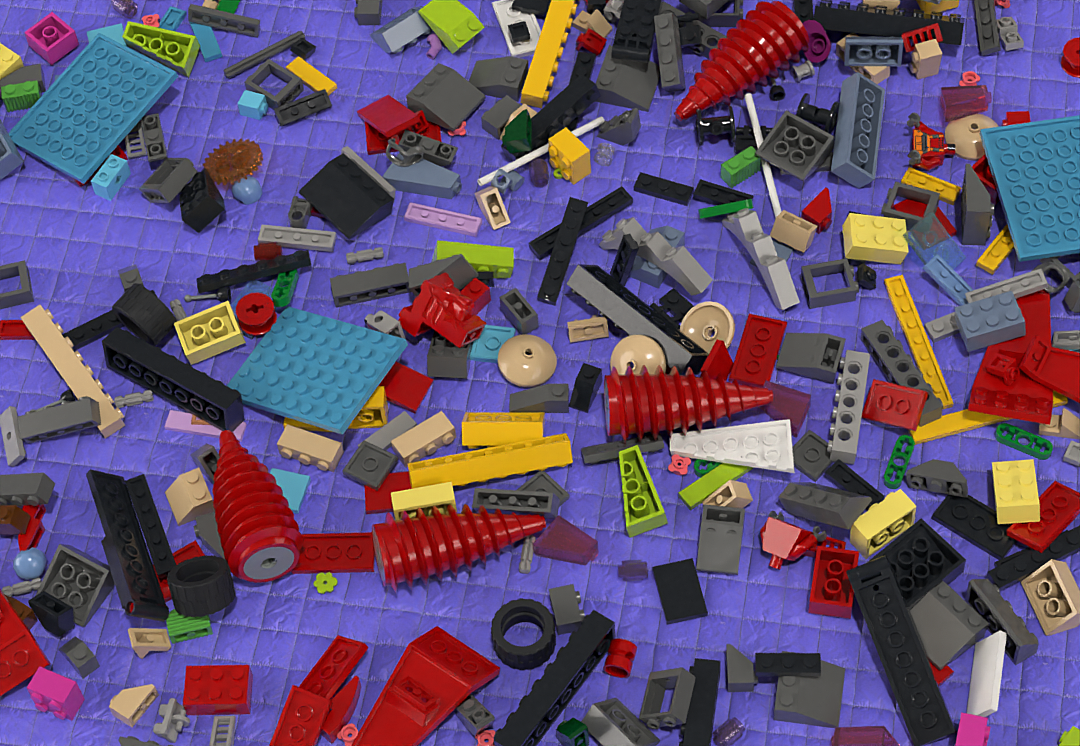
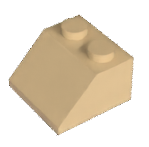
(189, 497)

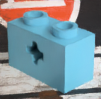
(110, 177)

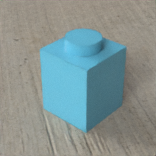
(252, 105)

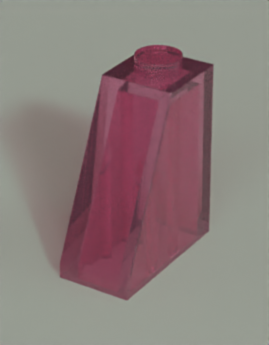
(964, 101)
(787, 405)
(566, 543)
(863, 736)

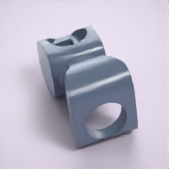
(510, 180)

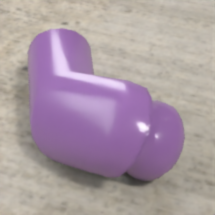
(436, 46)

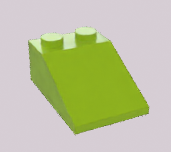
(451, 22)

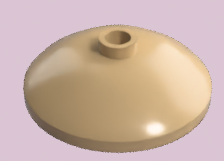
(966, 135)
(704, 320)
(639, 350)
(527, 369)

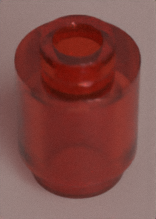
(267, 251)

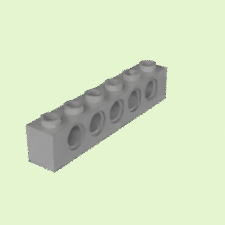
(856, 363)

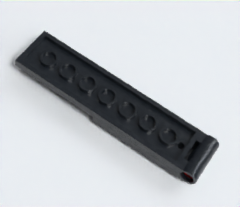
(636, 30)
(126, 548)
(901, 651)

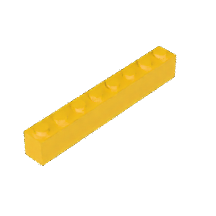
(547, 52)
(492, 462)

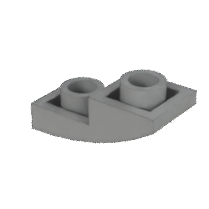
(1009, 34)

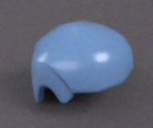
(247, 190)
(29, 563)

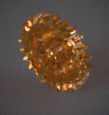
(229, 168)

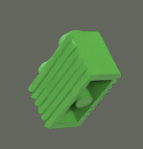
(20, 95)
(740, 167)
(185, 628)

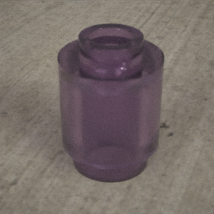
(125, 7)
(539, 172)
(633, 570)
(728, 732)

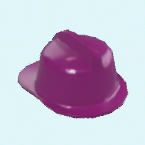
(818, 44)

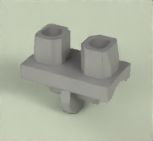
(613, 10)
(174, 719)

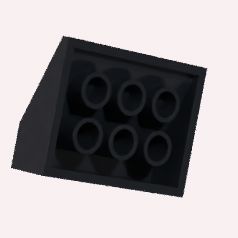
(347, 196)
(922, 561)

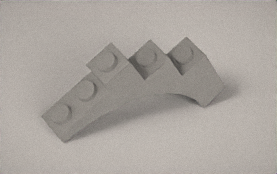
(657, 250)
(762, 250)

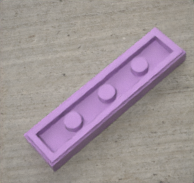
(443, 219)
(181, 422)

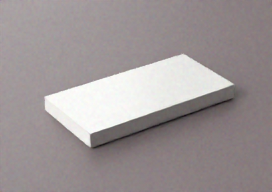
(507, 16)
(986, 675)

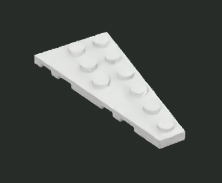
(751, 445)

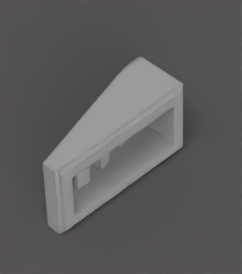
(138, 127)
(229, 738)

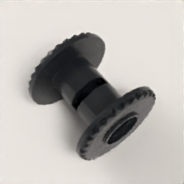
(818, 116)
(715, 125)

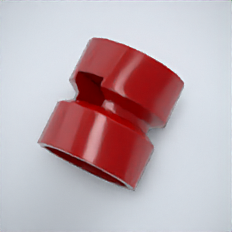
(620, 658)

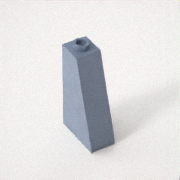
(424, 179)

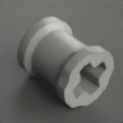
(802, 71)

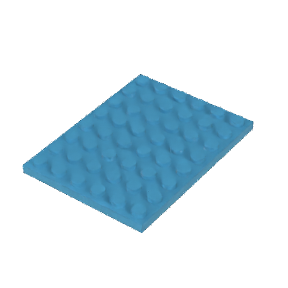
(91, 107)
(1038, 184)
(316, 369)

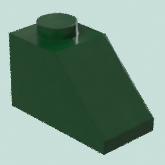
(518, 133)
(572, 733)

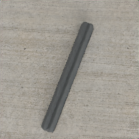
(263, 54)

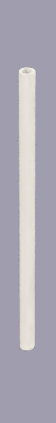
(538, 152)
(766, 166)

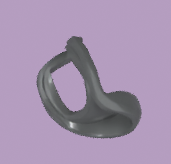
(410, 157)
(1046, 268)

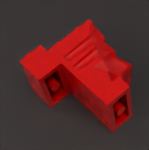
(444, 310)

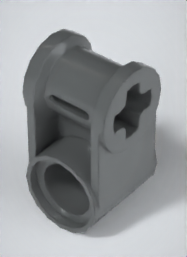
(299, 213)

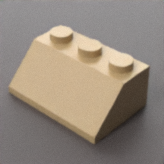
(1054, 597)

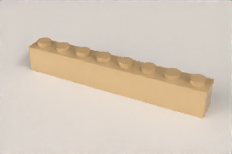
(71, 368)

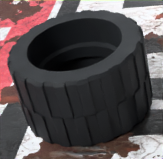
(144, 314)
(201, 586)
(523, 656)

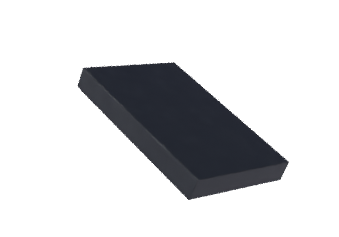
(679, 591)

